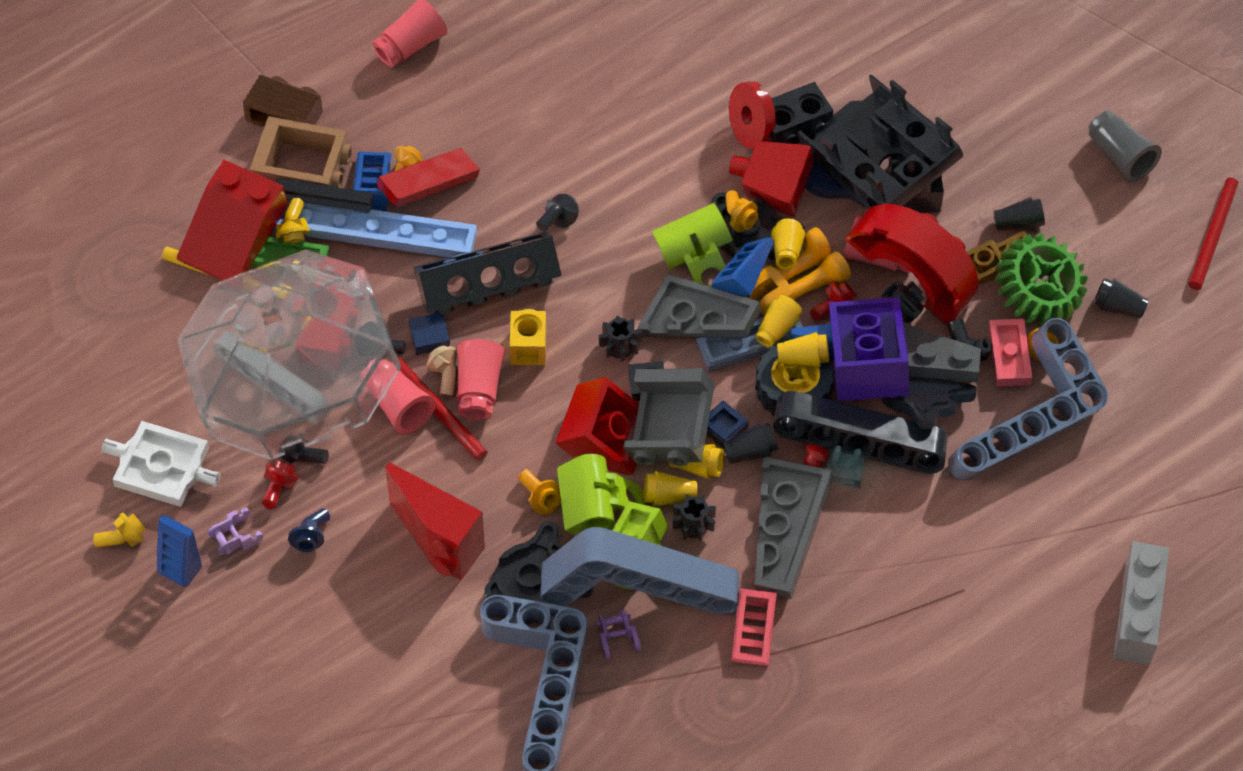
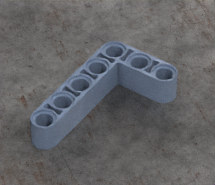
(1040, 417)
(638, 565)
(553, 679)

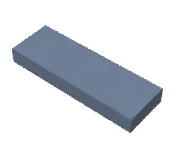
(728, 351)

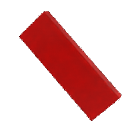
(428, 177)

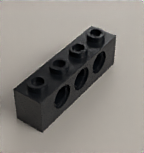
(434, 276)

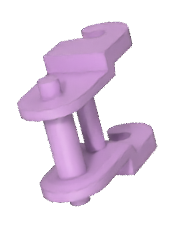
(238, 541)

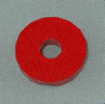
(751, 114)

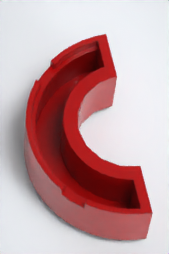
(924, 250)

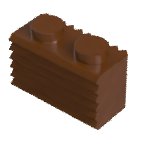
(281, 100)

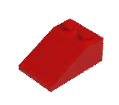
(232, 221)
(441, 524)

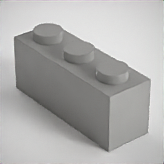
(1141, 603)

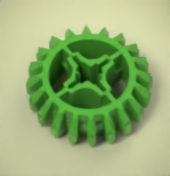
(1036, 260)

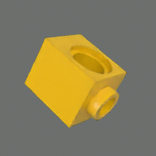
(528, 349)

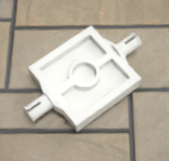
(160, 463)

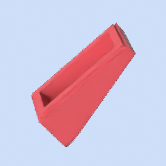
(757, 599)

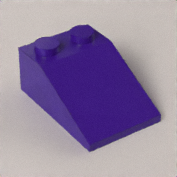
(869, 349)

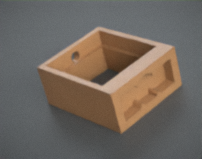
(306, 135)

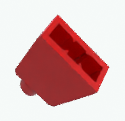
(775, 174)

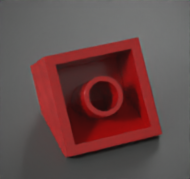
(599, 423)

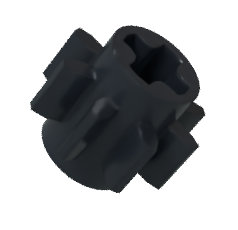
(910, 299)
(620, 338)
(694, 517)

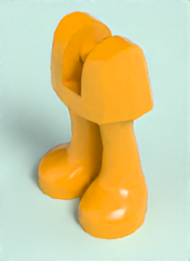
(815, 253)

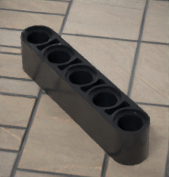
(876, 434)

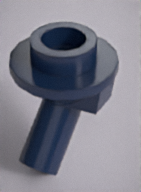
(307, 536)

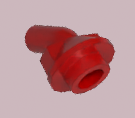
(836, 293)
(281, 475)

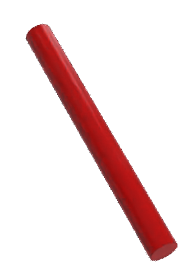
(1213, 233)
(447, 417)

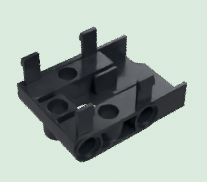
(877, 129)

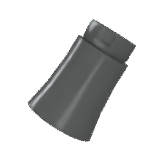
(1124, 146)

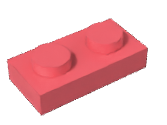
(1010, 352)

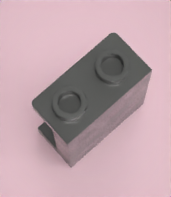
(671, 416)

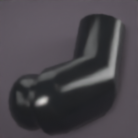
(959, 333)

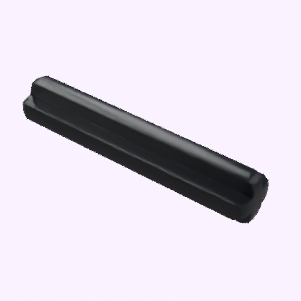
(328, 195)

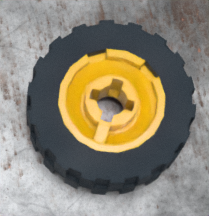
(774, 379)

